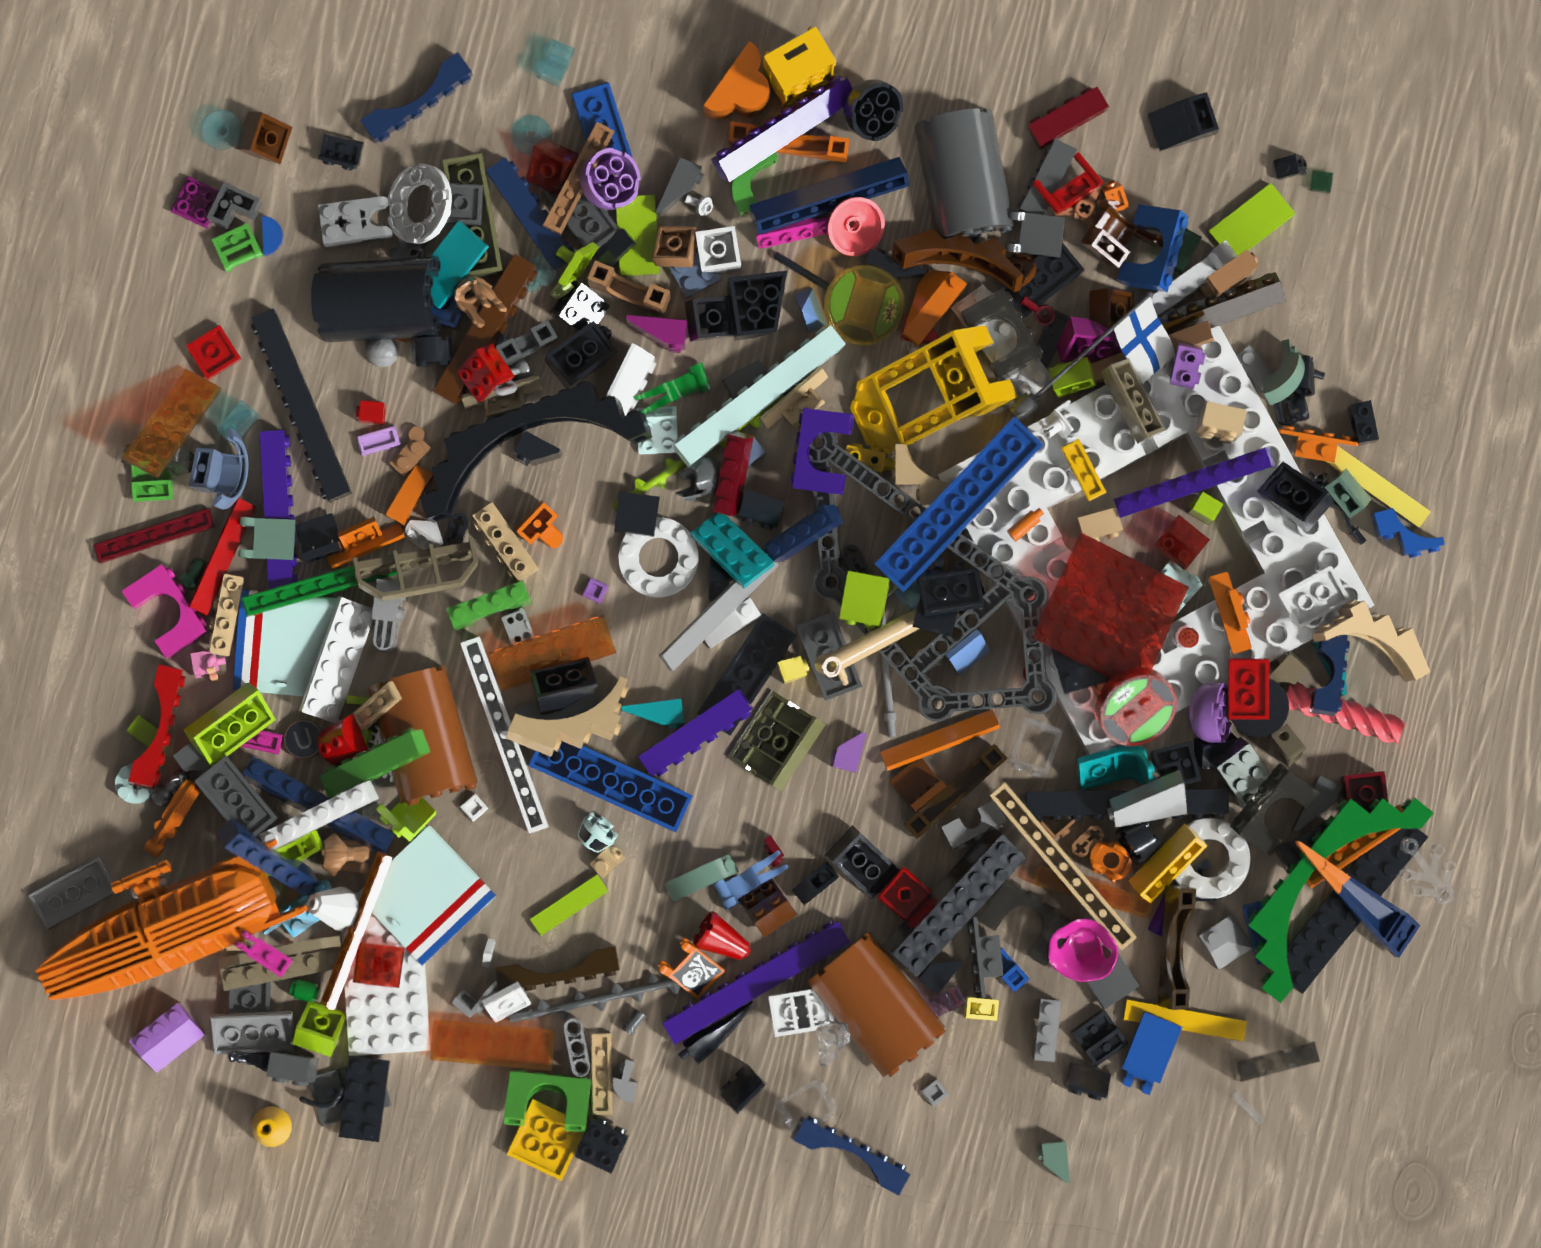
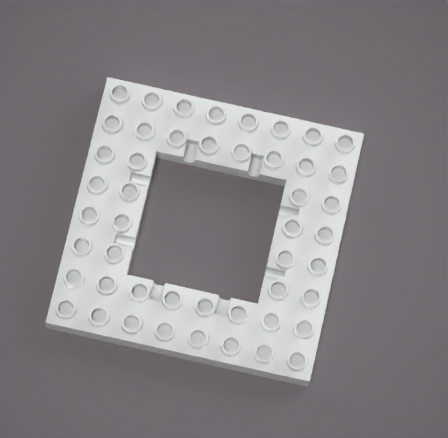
(1277, 545)

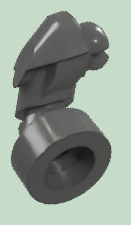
(163, 794)

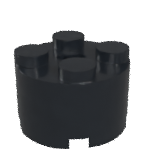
(431, 351)
(1138, 841)

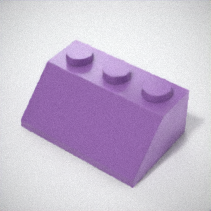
(167, 1037)

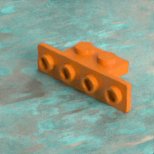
(1316, 446)
(363, 539)
(1231, 612)

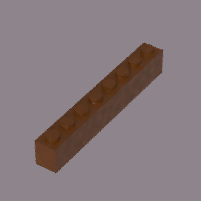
(509, 289)

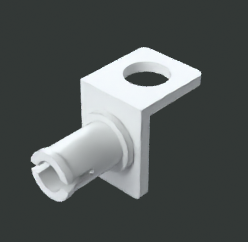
(1057, 423)

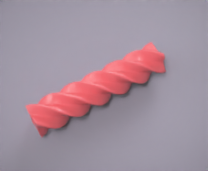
(1352, 715)

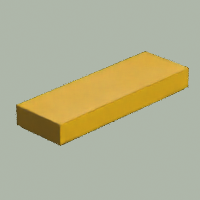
(1083, 470)

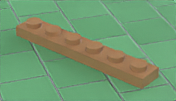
(572, 189)

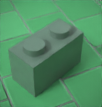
(1348, 493)

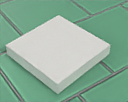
(506, 1002)

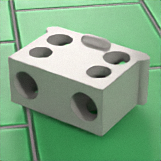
(520, 626)

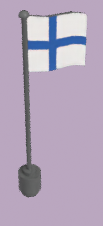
(1140, 339)

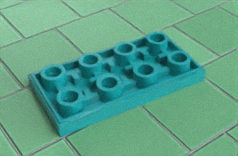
(457, 256)

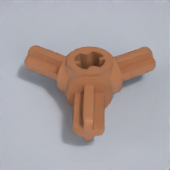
(1089, 203)

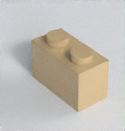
(1101, 524)

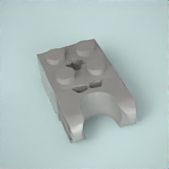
(358, 222)
(387, 617)

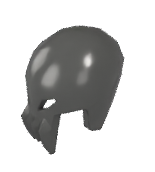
(703, 475)

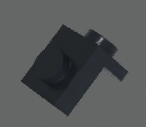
(1290, 166)

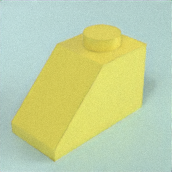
(793, 669)

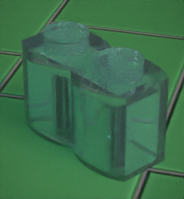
(555, 63)

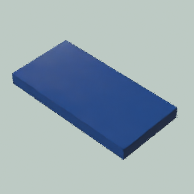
(599, 106)

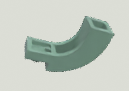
(701, 877)

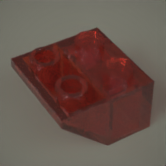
(1181, 542)

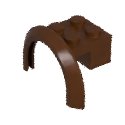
(1111, 234)

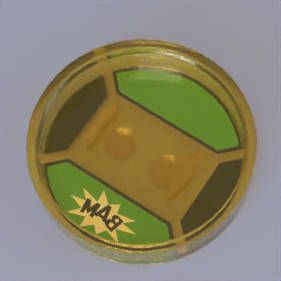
(864, 304)

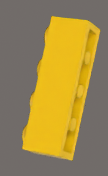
(1167, 863)

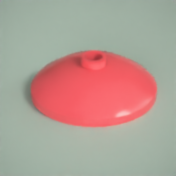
(865, 231)

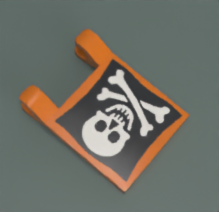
(694, 972)

